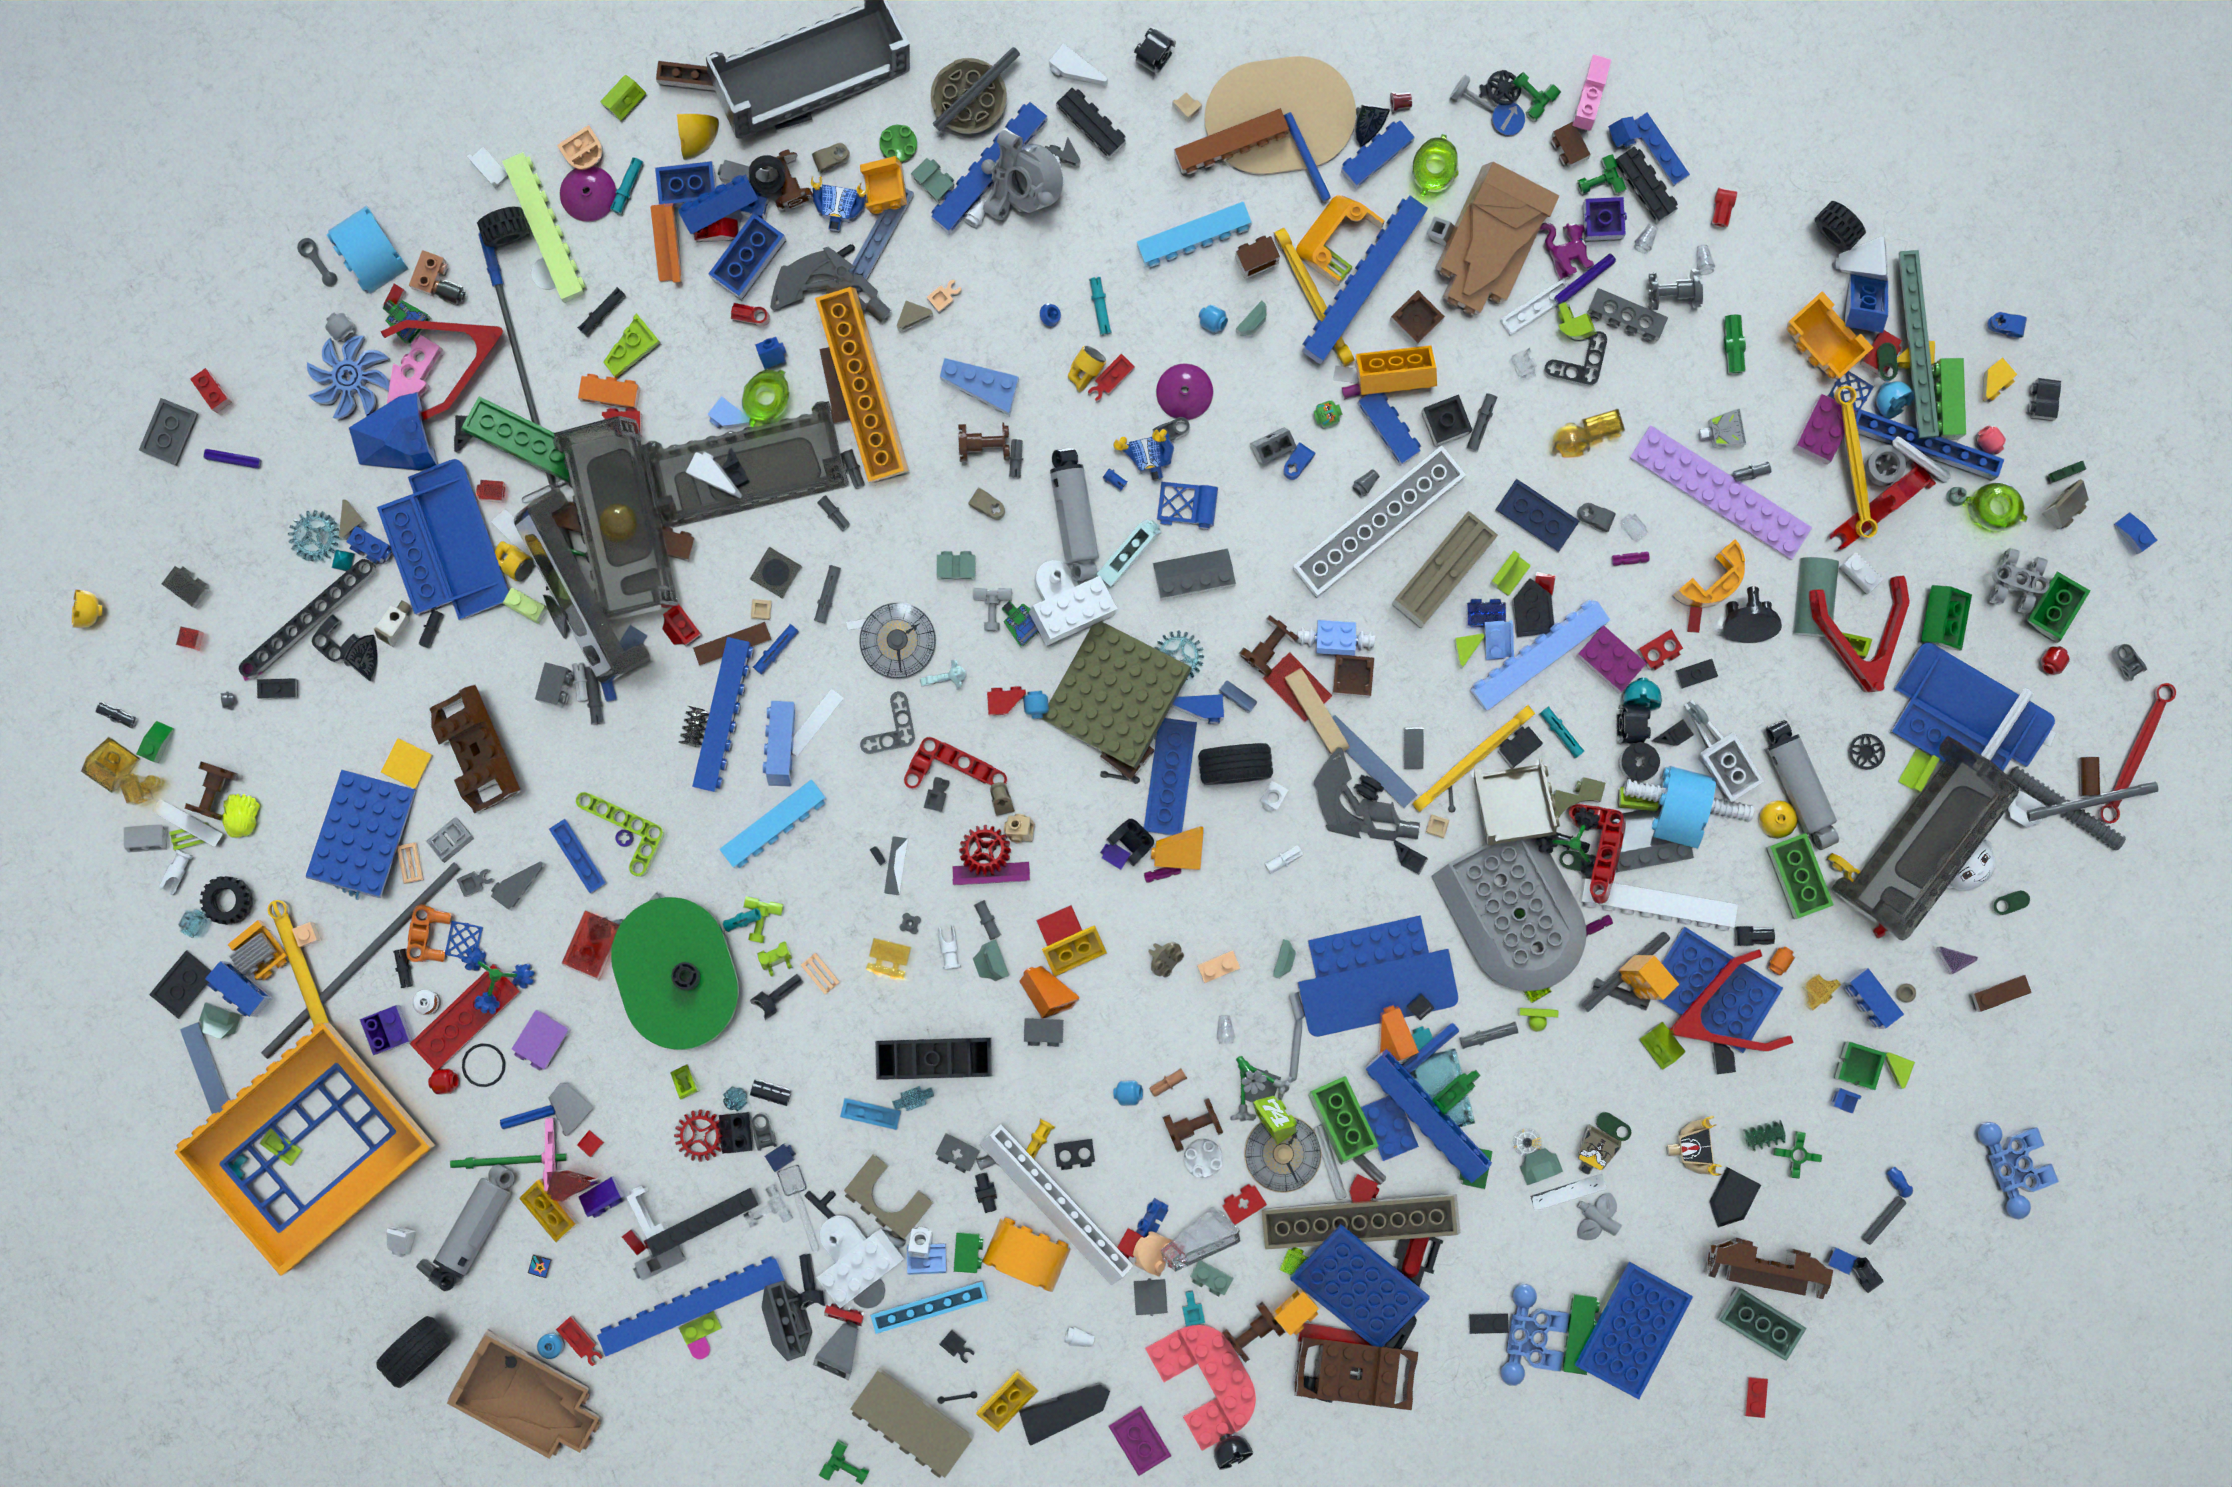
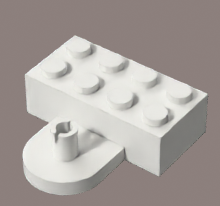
(1067, 604)
(856, 1259)

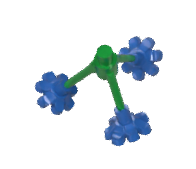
(487, 1000)

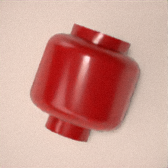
(2055, 660)
(443, 1081)

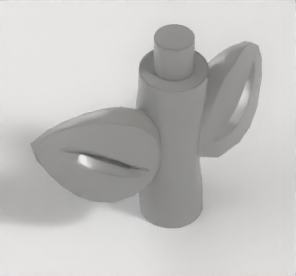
(1598, 1218)

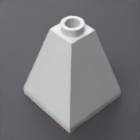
(1865, 260)

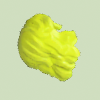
(239, 815)

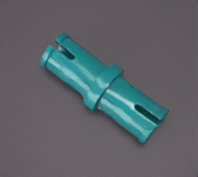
(751, 916)

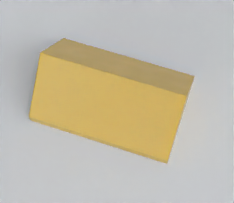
(1074, 950)
(548, 1212)
(1007, 1401)

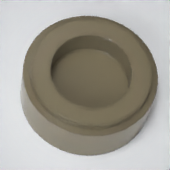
(1906, 993)

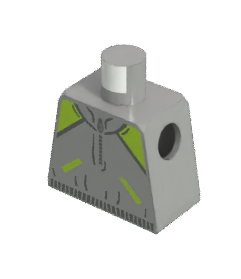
(1725, 430)

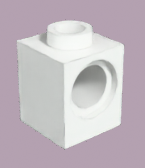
(1273, 787)
(920, 1251)

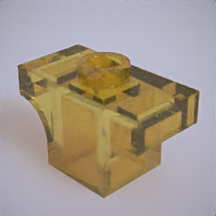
(1819, 991)

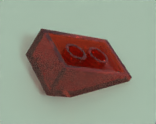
(590, 945)

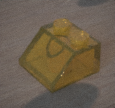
(109, 764)

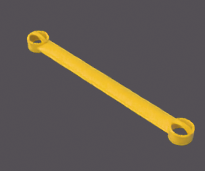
(298, 963)

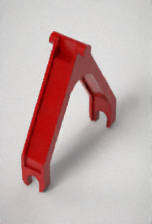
(484, 338)
(1886, 503)
(1869, 673)
(1690, 1023)

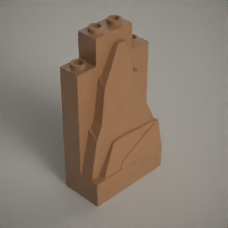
(1493, 237)
(524, 1401)

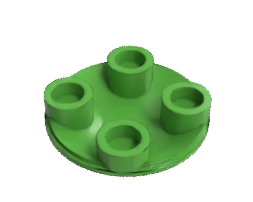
(898, 142)

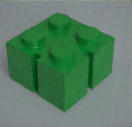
(1860, 1065)

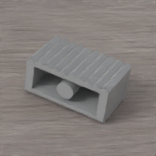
(253, 954)

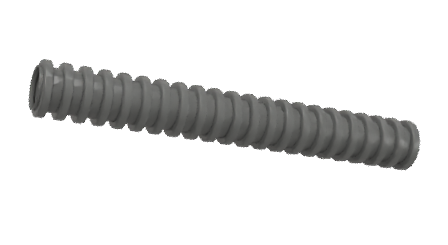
(2078, 816)

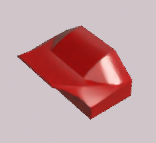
(679, 626)

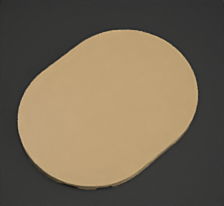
(1296, 84)

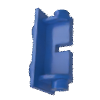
(1155, 1210)

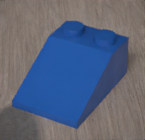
(1867, 304)
(1202, 707)

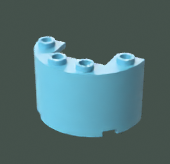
(366, 250)
(1684, 806)

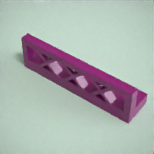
(1011, 873)

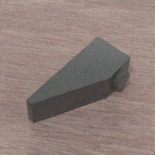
(514, 887)

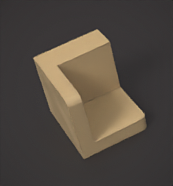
(1187, 106)

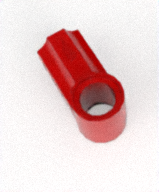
(1724, 201)
(748, 314)

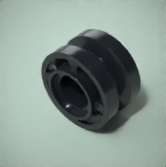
(1368, 788)
(677, 976)

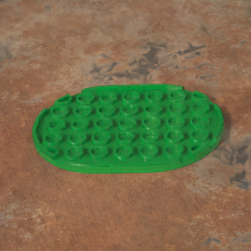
(643, 957)

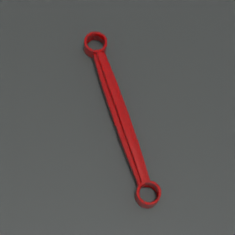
(2138, 749)

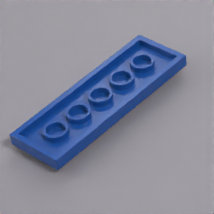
(1170, 776)

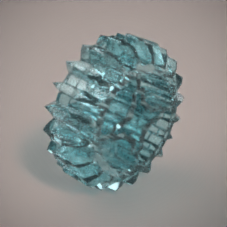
(304, 522)
(1183, 640)

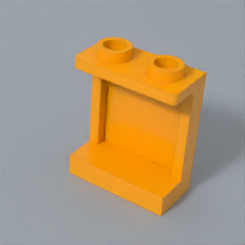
(885, 184)
(264, 970)

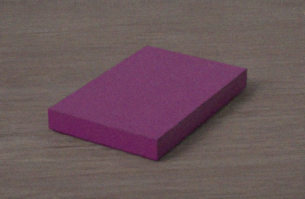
(1139, 1440)

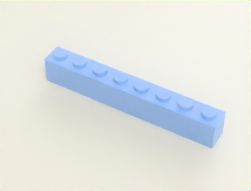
(1540, 654)

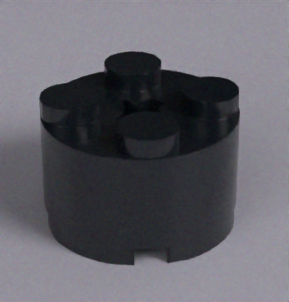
(1154, 50)
(1633, 723)
(1650, 762)

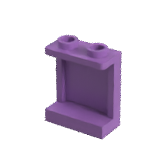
(540, 1040)

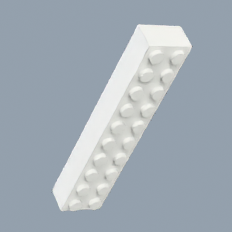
(1379, 521)

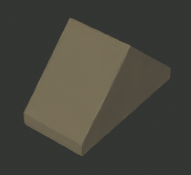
(912, 315)
(349, 519)

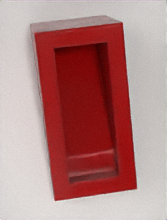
(395, 294)
(1694, 619)
(634, 1242)

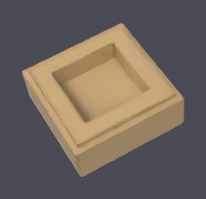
(761, 609)
(1437, 826)

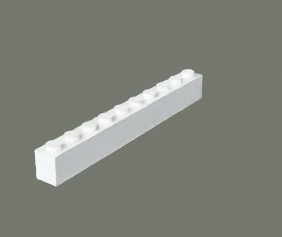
(1056, 1204)

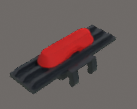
(1411, 1256)

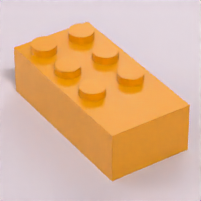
(1396, 370)
(1295, 1312)

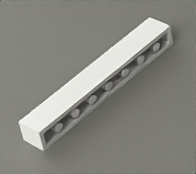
(1665, 905)

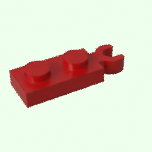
(1112, 376)
(578, 1339)

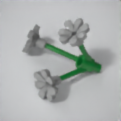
(1253, 1082)

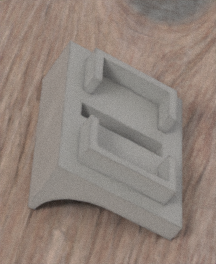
(456, 832)

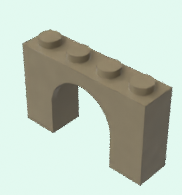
(861, 1190)

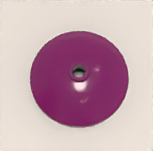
(588, 206)
(1180, 404)

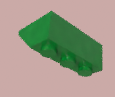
(2058, 607)
(1946, 617)

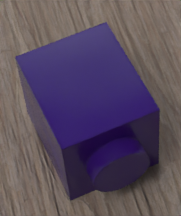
(1115, 855)

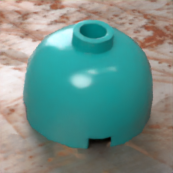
(1643, 693)

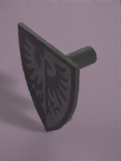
(1369, 122)
(557, 614)
(363, 656)

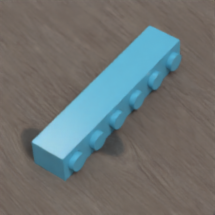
(1193, 234)
(772, 824)
(929, 1307)

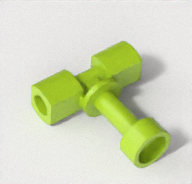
(765, 909)

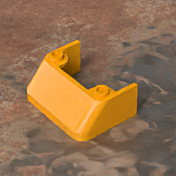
(1311, 246)

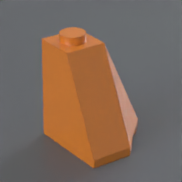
(1395, 1034)

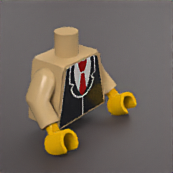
(1695, 1147)

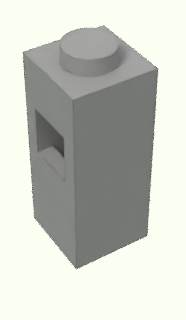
(730, 169)
(651, 1266)

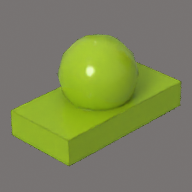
(1538, 1019)

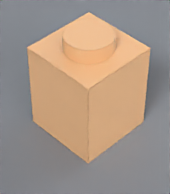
(306, 934)

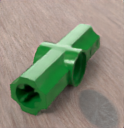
(1734, 344)

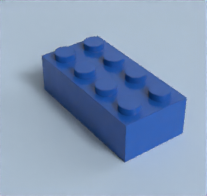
(747, 256)

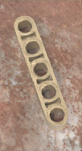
(1316, 711)

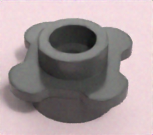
(911, 928)

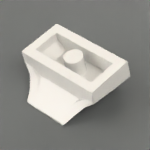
(2020, 806)

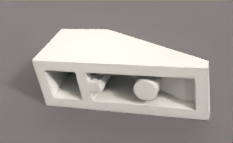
(1074, 67)
(708, 471)
(400, 1240)

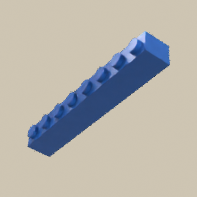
(976, 182)
(1934, 448)
(721, 714)
(1423, 1111)

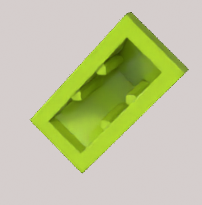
(1859, 643)
(1466, 646)
(1900, 1068)
(684, 1082)

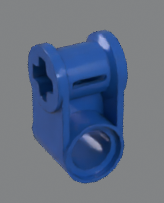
(2010, 325)
(1300, 459)

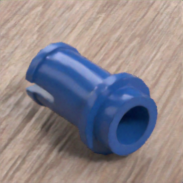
(1114, 478)

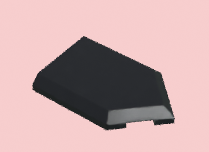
(1533, 610)
(1733, 1197)

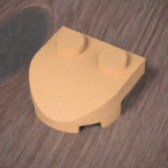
(581, 149)
(1149, 1254)

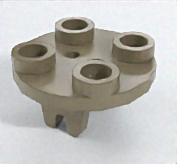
(1165, 958)

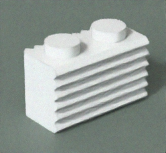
(1861, 573)

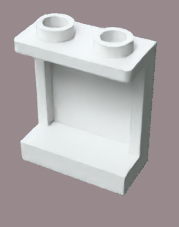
(642, 1214)

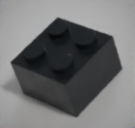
(1447, 420)

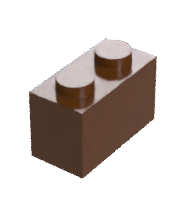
(1570, 145)

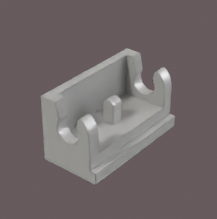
(144, 838)

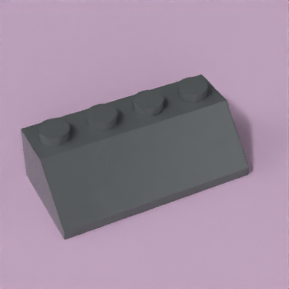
(1194, 574)

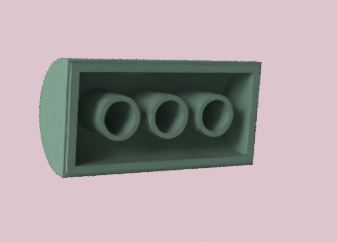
(1813, 575)
(1761, 1323)

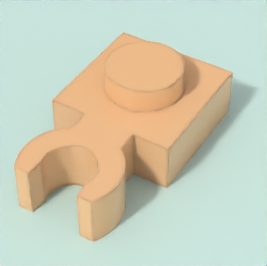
(942, 297)

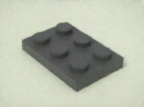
(167, 431)

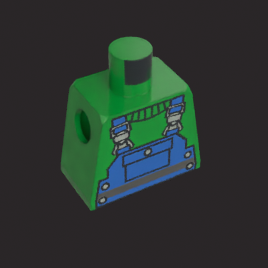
(402, 312)
(1019, 623)

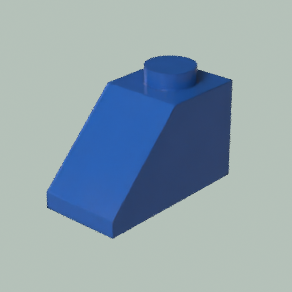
(2135, 533)

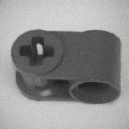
(1170, 427)
(1599, 517)
(2129, 662)
(763, 1133)

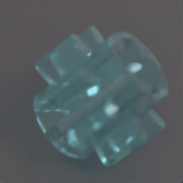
(734, 1098)

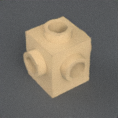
(1019, 828)

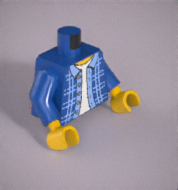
(838, 203)
(1149, 452)

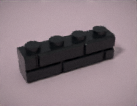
(1091, 123)
(1646, 185)

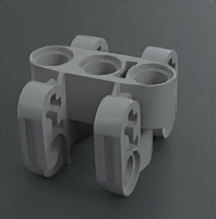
(2030, 577)

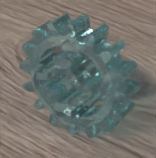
(913, 1098)

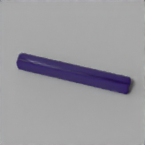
(1584, 279)

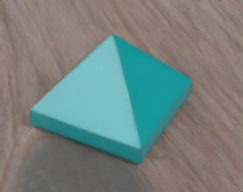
(343, 560)

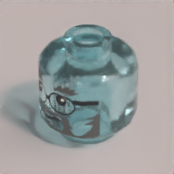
(192, 923)

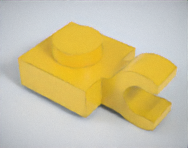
(1841, 864)

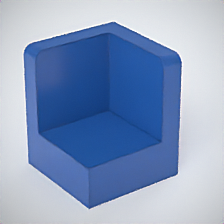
(1845, 1100)
(1842, 1260)

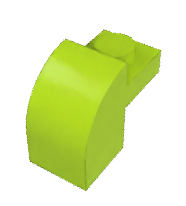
(1578, 327)

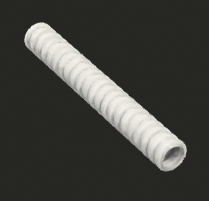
(1718, 806)

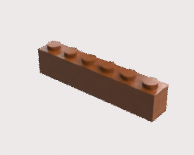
(1231, 141)

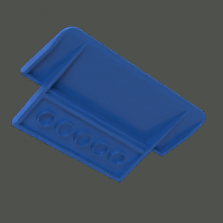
(443, 543)
(1967, 706)
(1371, 970)

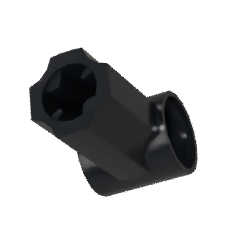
(1749, 936)
(1868, 1276)

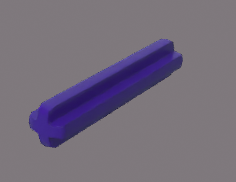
(231, 458)

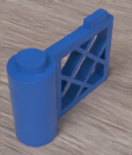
(1203, 504)

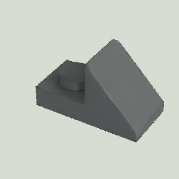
(1066, 156)

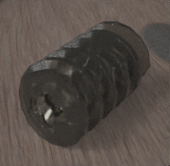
(694, 727)

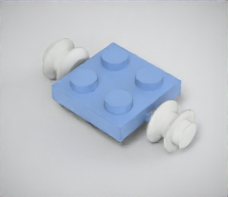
(1336, 638)

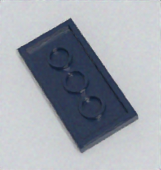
(1537, 515)

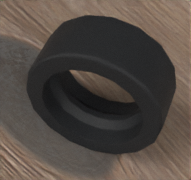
(766, 161)

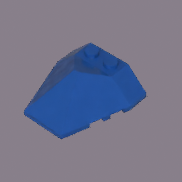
(394, 436)

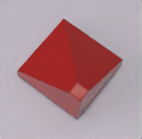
(590, 1143)

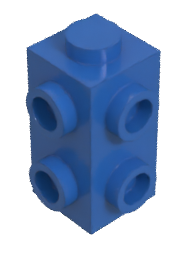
(370, 545)

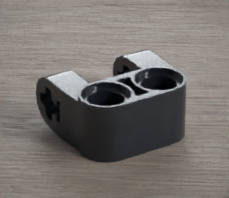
(325, 631)
(1134, 838)

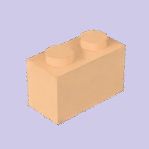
(1218, 966)

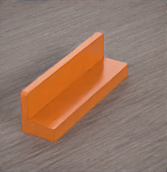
(666, 242)

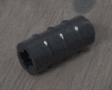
(770, 1092)

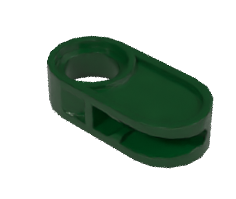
(1887, 357)
(2067, 471)
(1576, 860)
(2014, 901)
(1610, 1124)

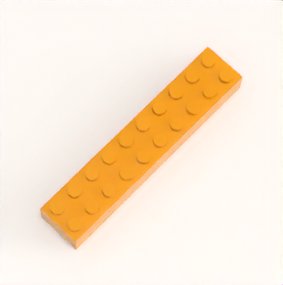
(861, 384)

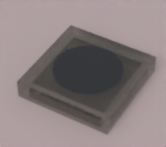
(775, 572)

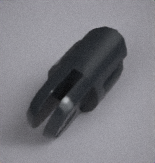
(1402, 1335)

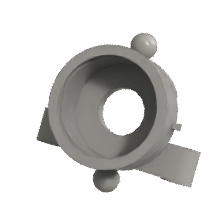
(1037, 165)

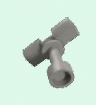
(992, 598)

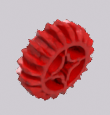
(998, 839)
(686, 1145)

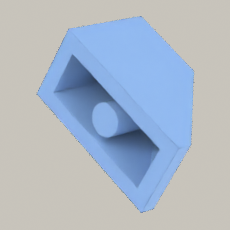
(727, 415)

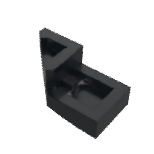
(460, 436)
(734, 470)
(1675, 735)
(1409, 858)
(1723, 1058)

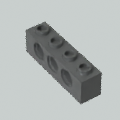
(1656, 320)

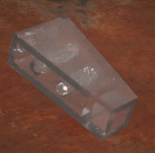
(1200, 1240)

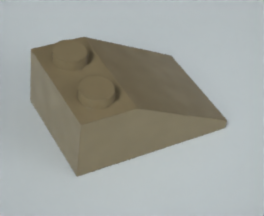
(2067, 504)

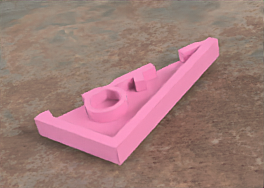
(548, 1156)

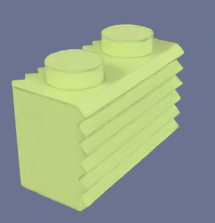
(525, 605)

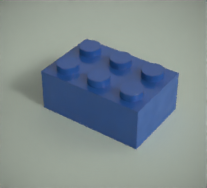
(684, 182)
(237, 989)
(1873, 999)
(1389, 1127)

